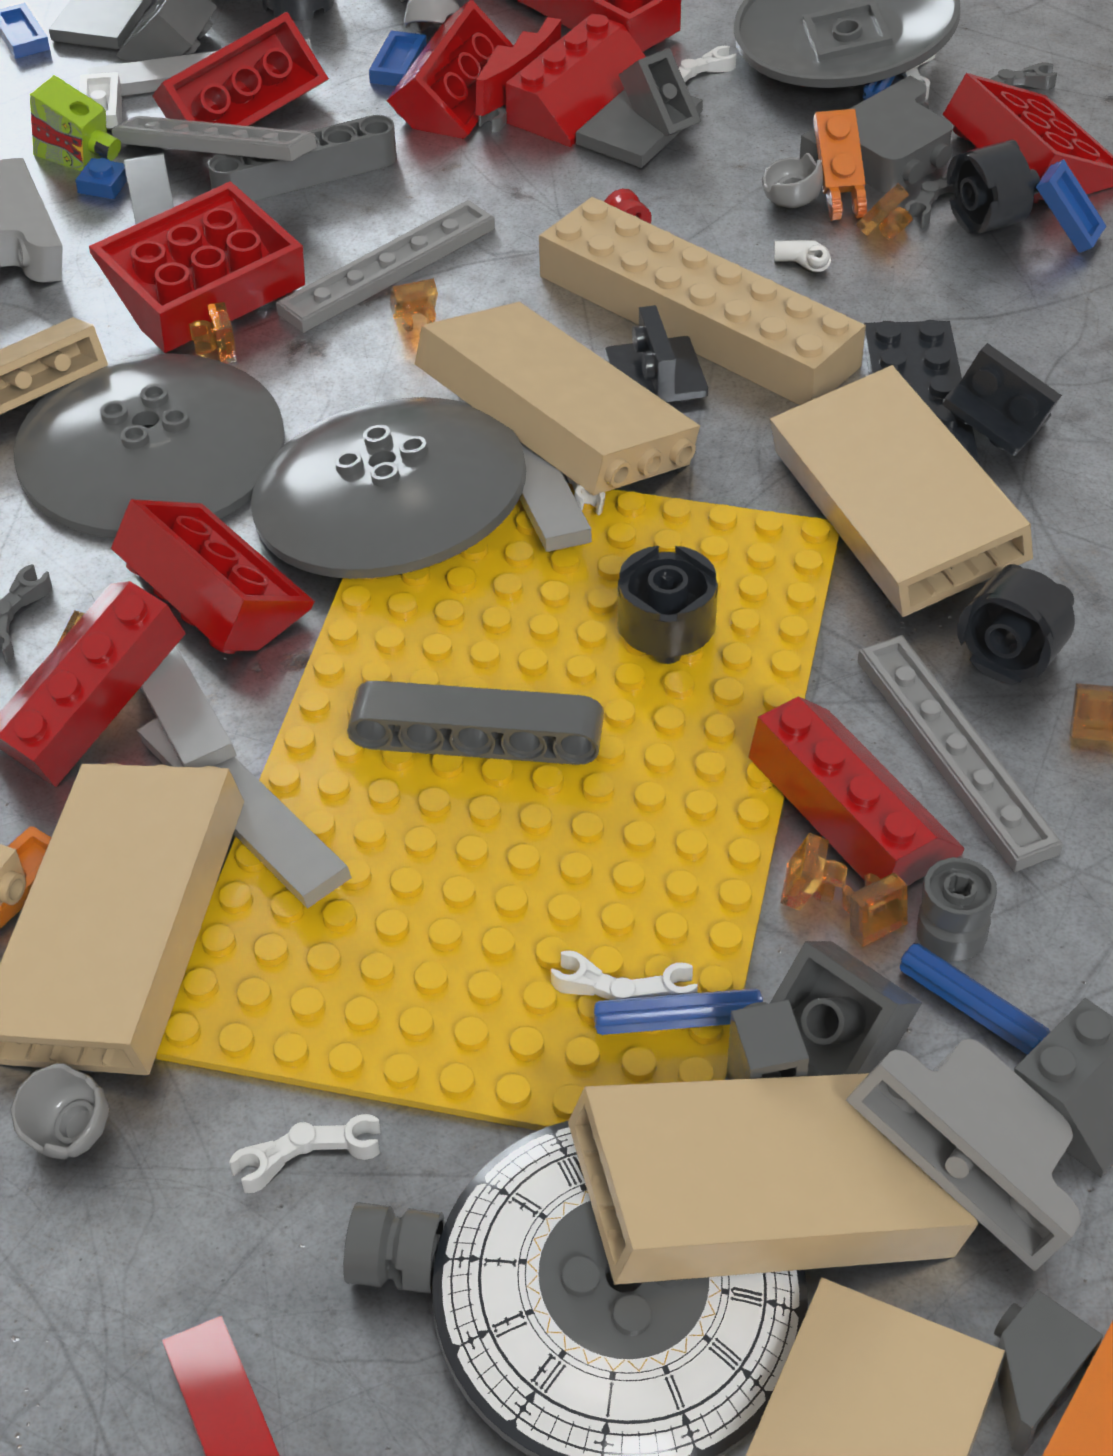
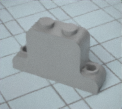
(25, 225)
(980, 1140)

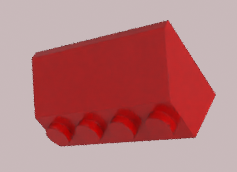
(244, 78)
(571, 80)
(441, 83)
(208, 574)
(87, 680)
(848, 793)

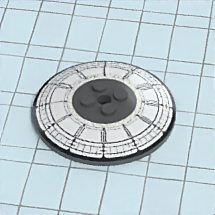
(567, 1358)

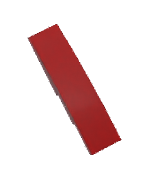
(508, 61)
(218, 1392)

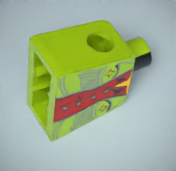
(69, 126)

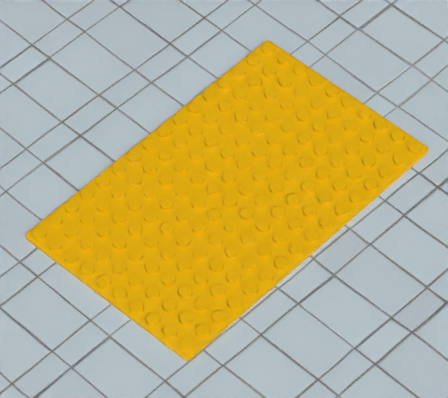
(477, 871)

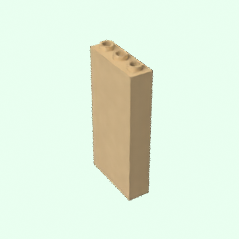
(557, 396)
(901, 490)
(114, 916)
(753, 1180)
(876, 1384)

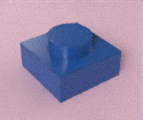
(101, 178)

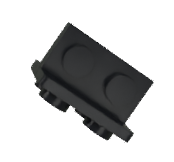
(658, 362)
(1002, 400)

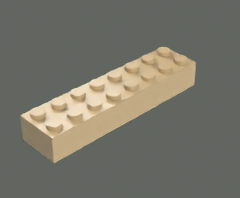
(723, 308)

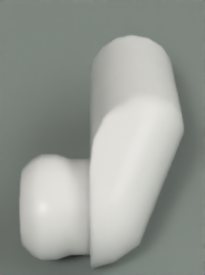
(804, 252)

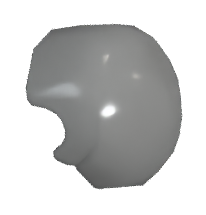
(429, 12)
(793, 181)
(59, 1111)

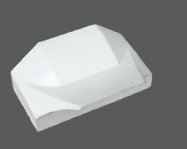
(106, 91)

